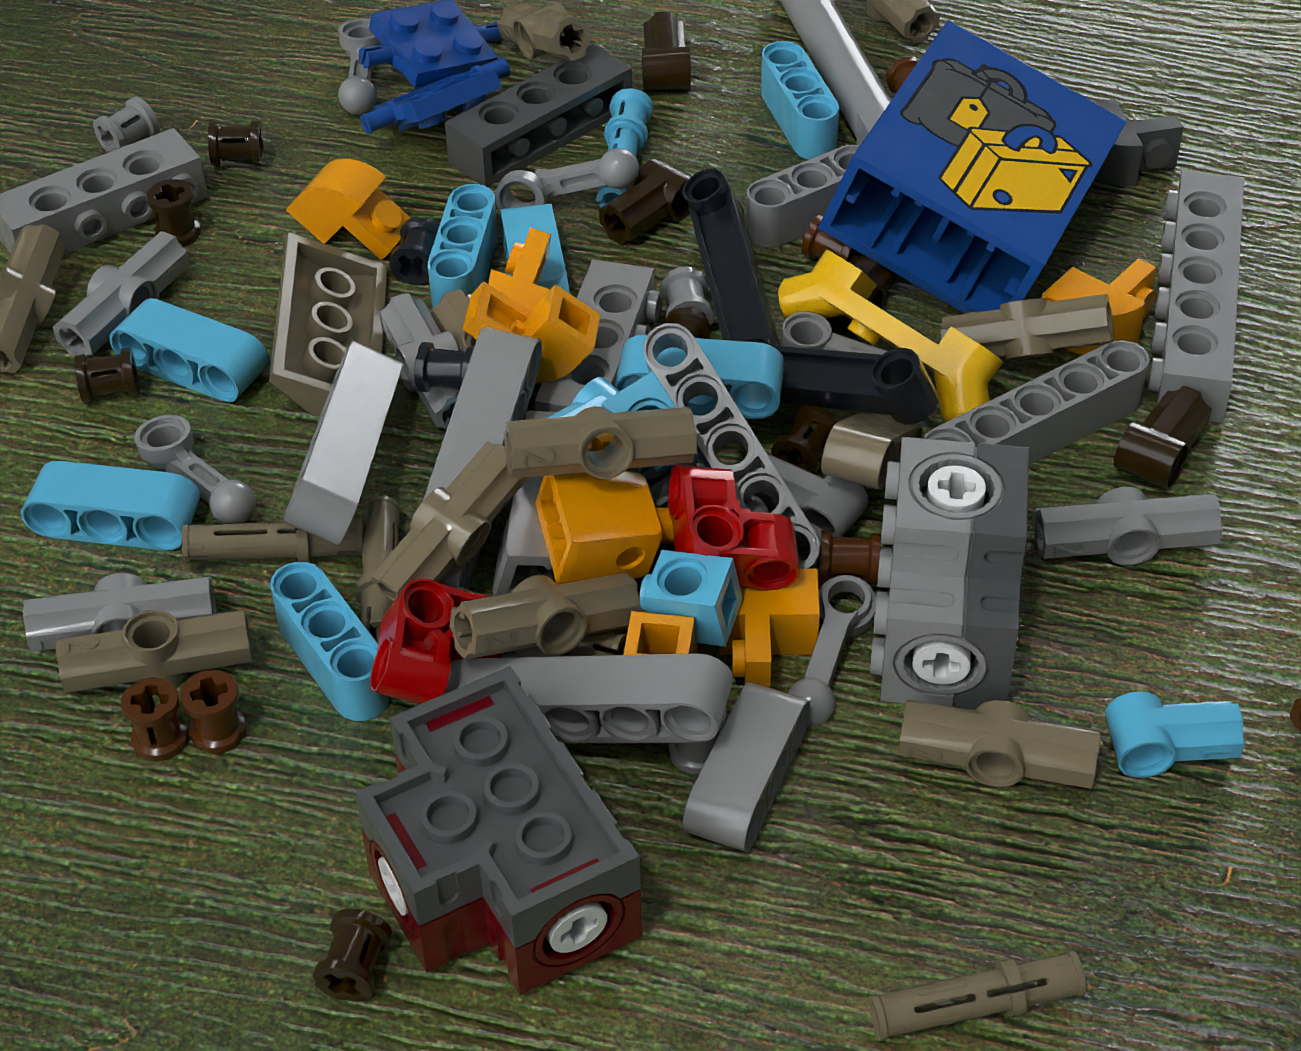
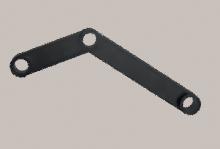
(817, 377)

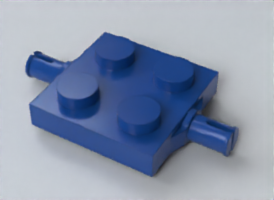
(429, 41)
(430, 103)

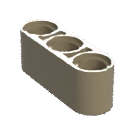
(863, 446)

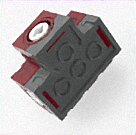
(497, 839)

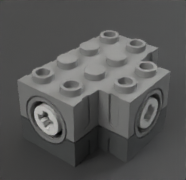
(950, 572)

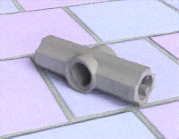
(118, 291)
(407, 326)
(1127, 526)
(111, 606)

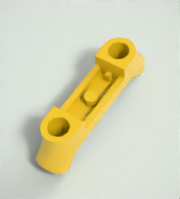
(840, 289)

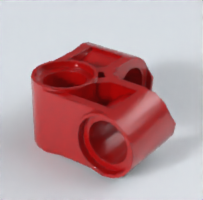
(713, 524)
(416, 653)

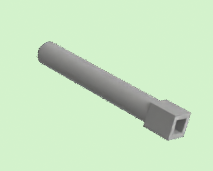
(840, 62)

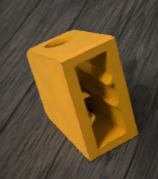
(600, 525)

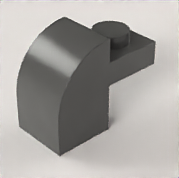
(1140, 147)

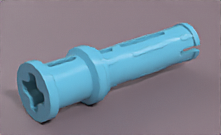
(626, 130)

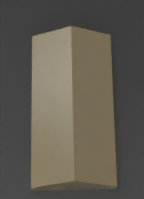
(321, 307)

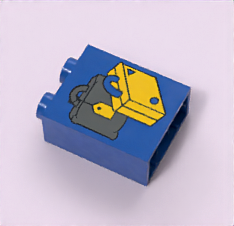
(971, 173)

